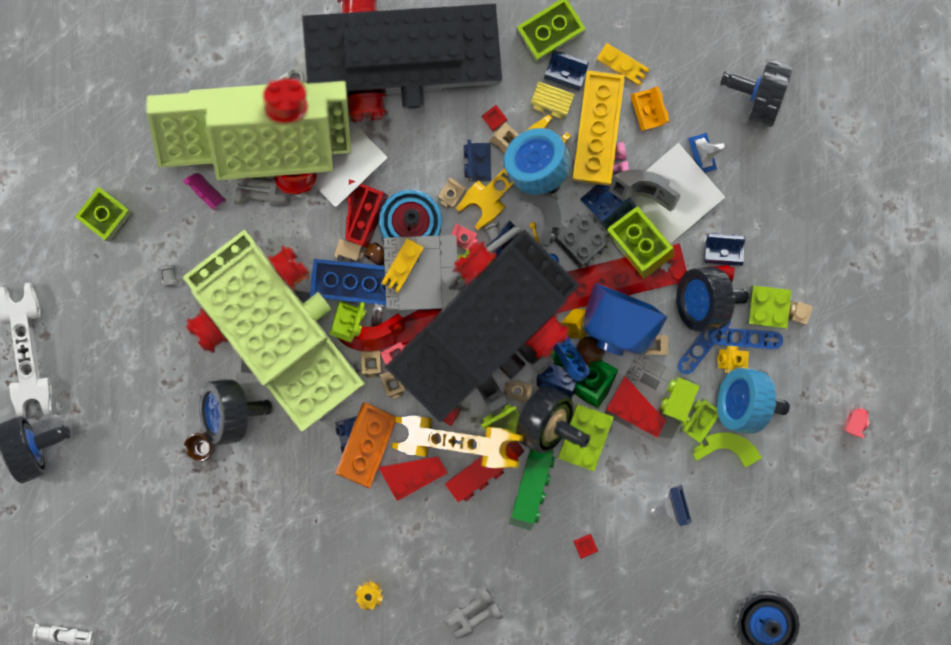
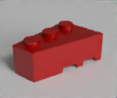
(363, 213)
(635, 408)
(412, 475)

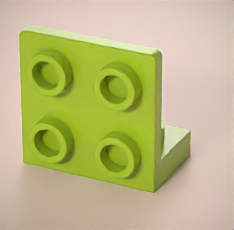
(505, 420)

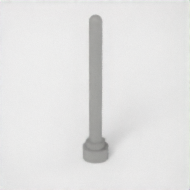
(451, 279)

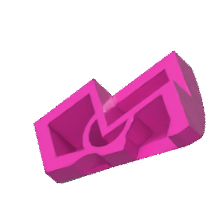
(205, 190)

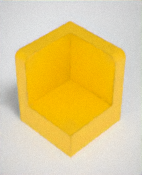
(574, 322)

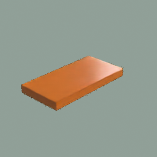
(366, 445)

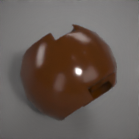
(375, 253)

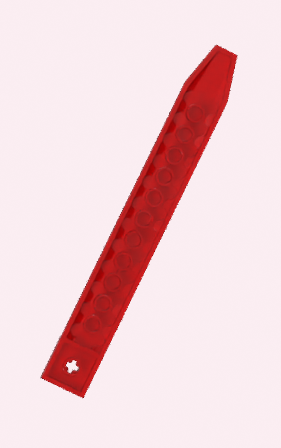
(614, 274)

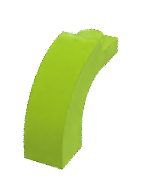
(740, 446)

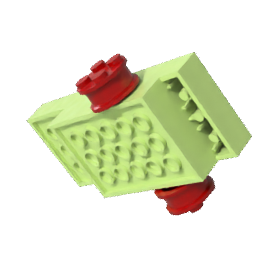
(254, 130)
(277, 335)

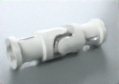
(65, 637)

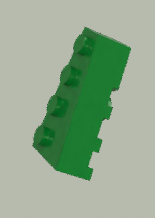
(531, 489)

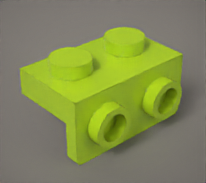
(347, 321)
(700, 420)

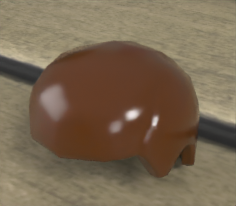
(589, 351)
(199, 447)

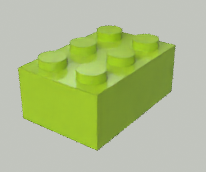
(550, 29)
(640, 242)
(597, 426)

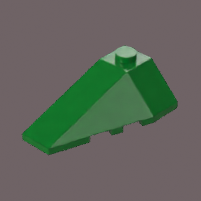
(596, 384)

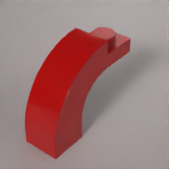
(378, 336)

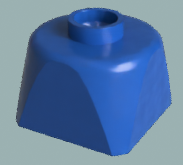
(621, 321)

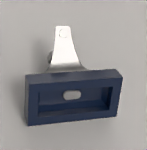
(674, 507)

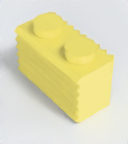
(551, 100)

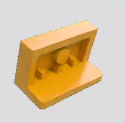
(650, 108)

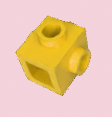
(732, 359)
(371, 588)

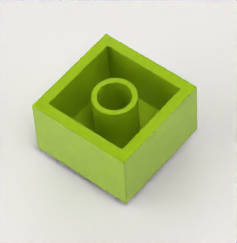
(103, 214)
(768, 307)
(679, 399)

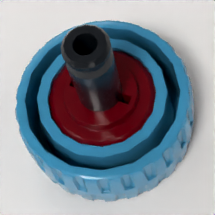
(410, 215)

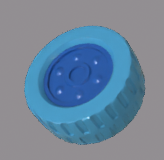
(537, 161)
(748, 401)

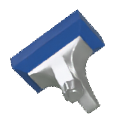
(704, 152)

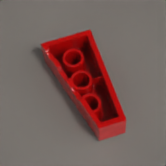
(477, 476)

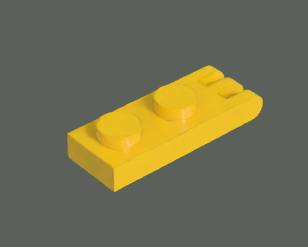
(622, 64)
(403, 264)

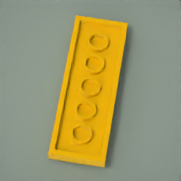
(598, 128)

